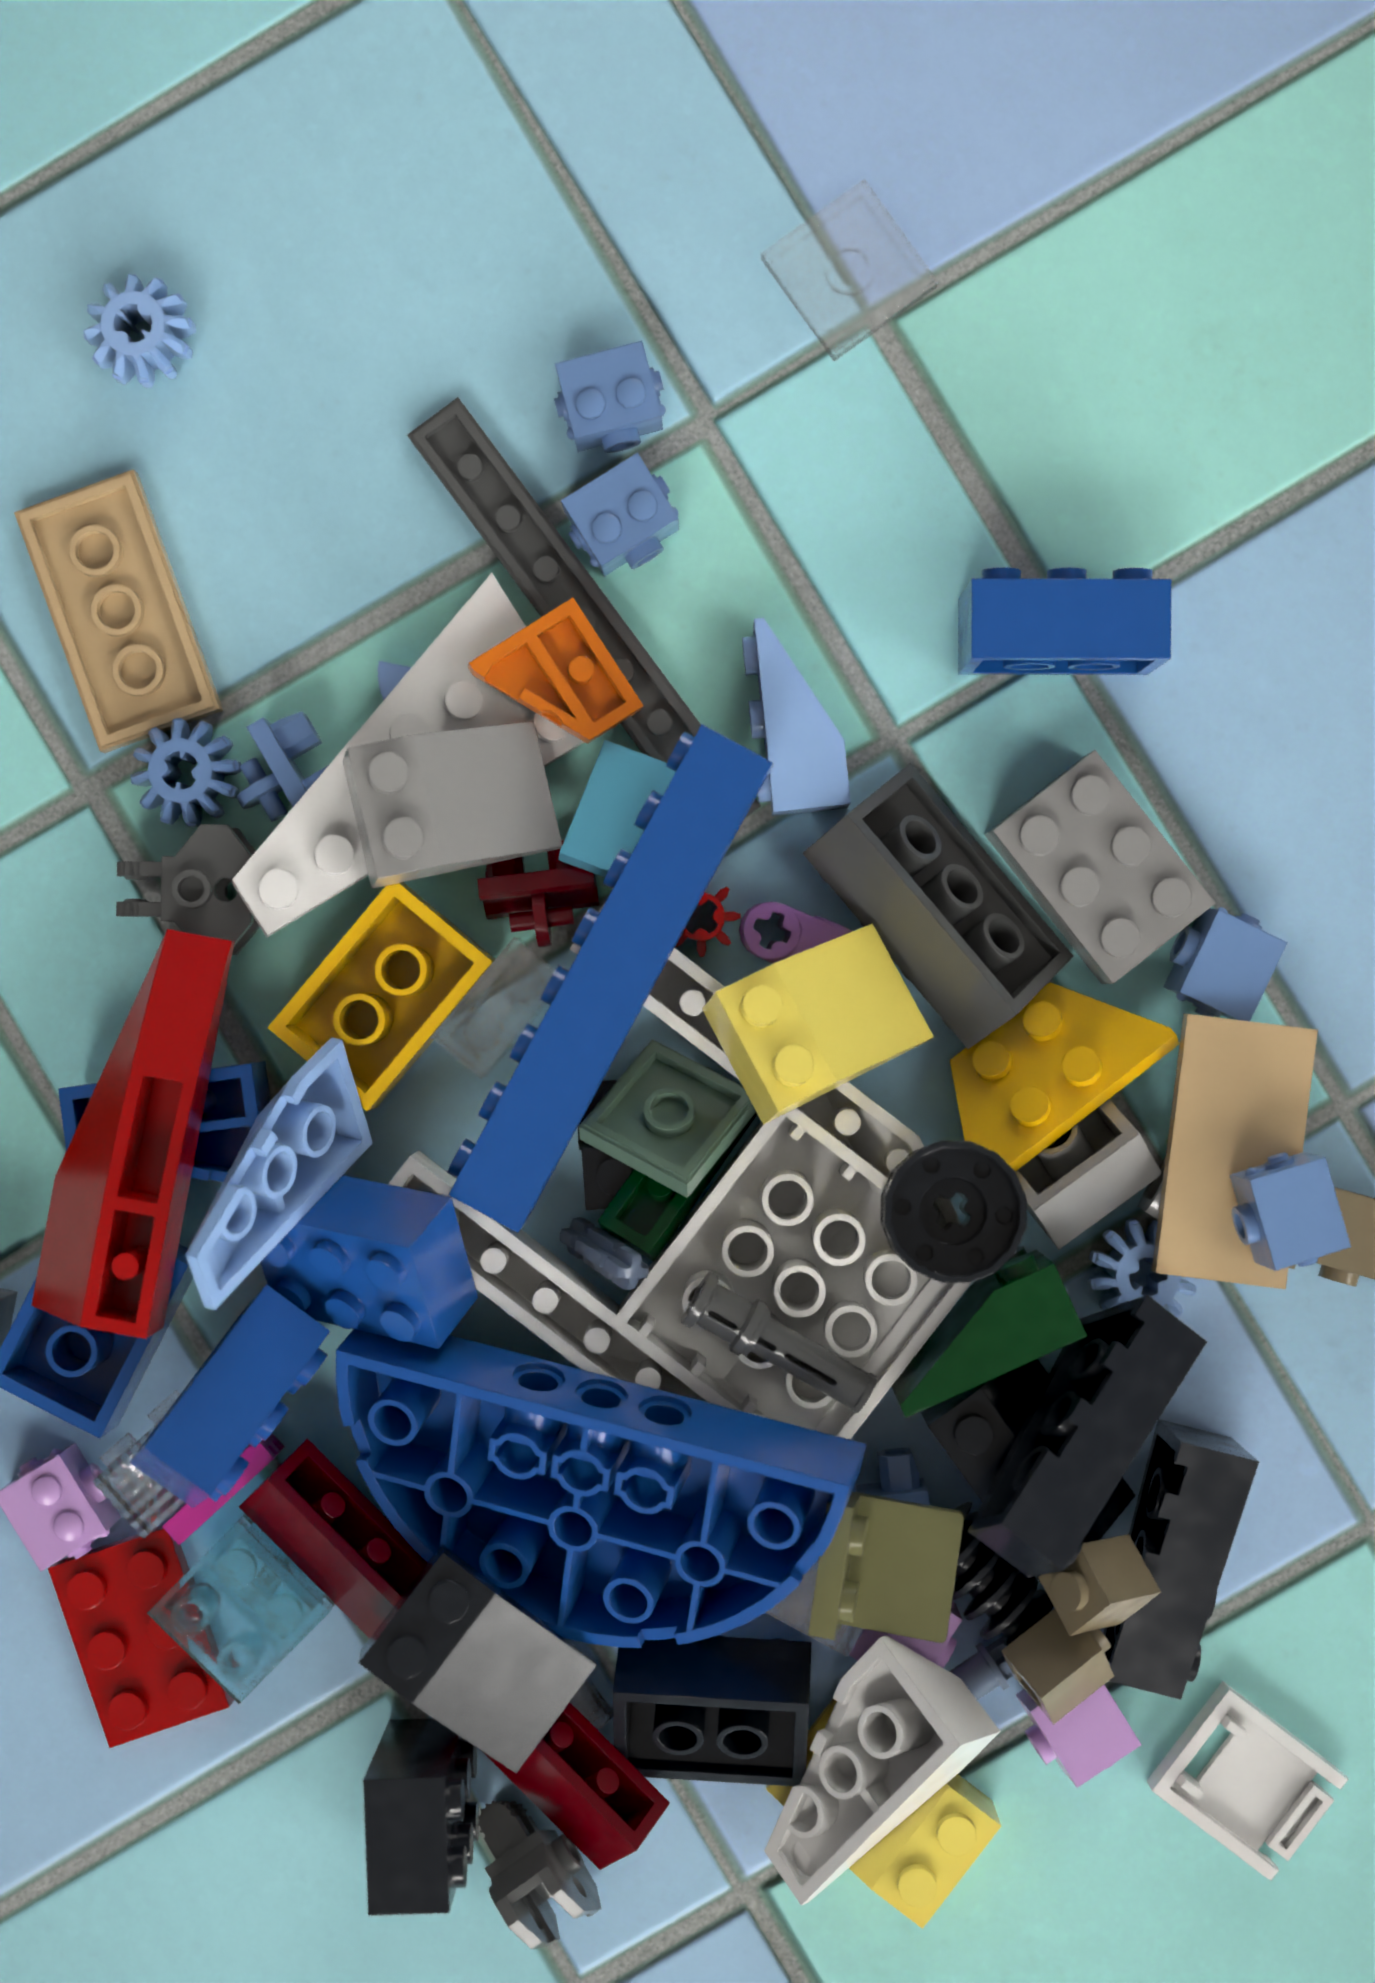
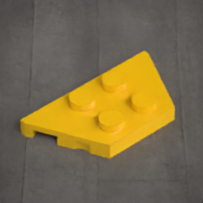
(1050, 1070)

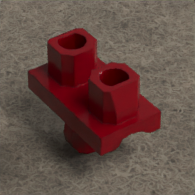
(539, 897)

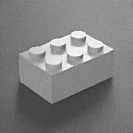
(1100, 869)

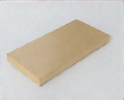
(118, 610)
(1233, 1106)

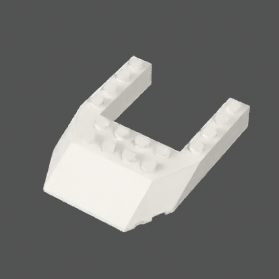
(778, 1225)

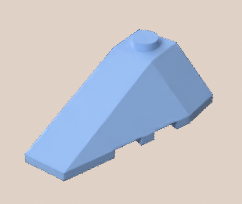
(282, 1170)

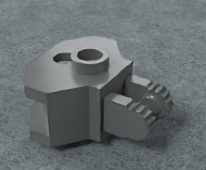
(196, 886)
(530, 1870)

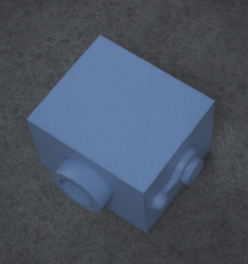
(610, 398)
(621, 516)
(1223, 964)
(1288, 1211)

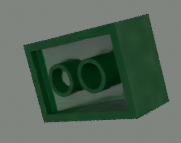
(991, 1331)

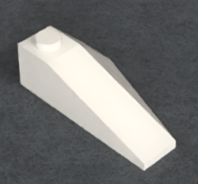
(885, 1751)

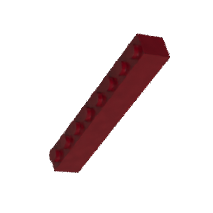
(367, 1569)

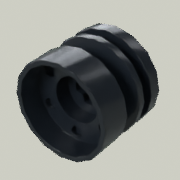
(992, 1206)

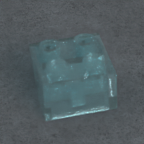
(241, 1608)

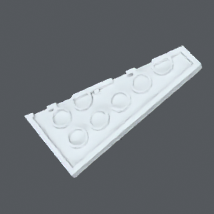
(318, 842)

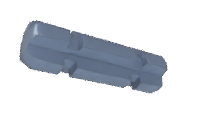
(604, 1253)

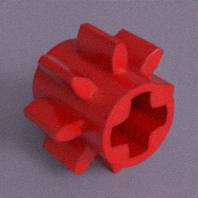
(718, 917)

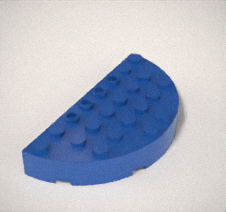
(591, 1493)

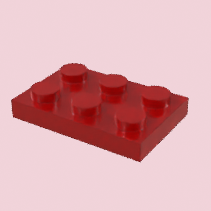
(129, 1662)

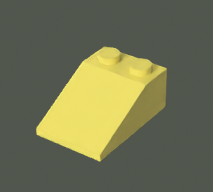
(815, 1021)
(927, 1851)

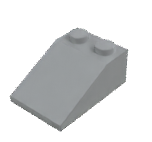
(450, 801)

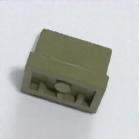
(888, 1569)

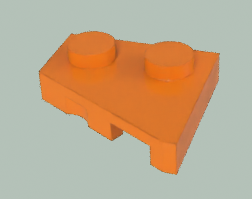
(561, 674)

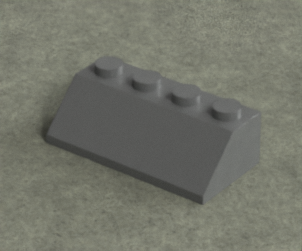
(939, 906)

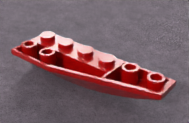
(134, 1152)

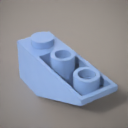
(796, 730)

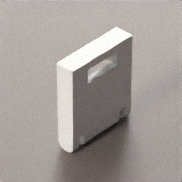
(1252, 1786)

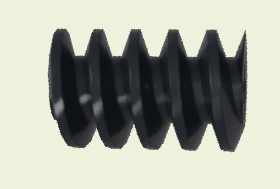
(996, 1588)

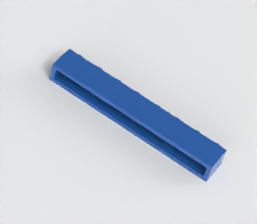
(610, 977)

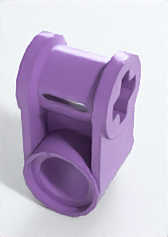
(800, 935)

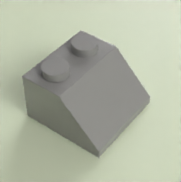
(1086, 1174)

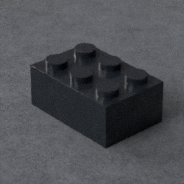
(418, 1818)

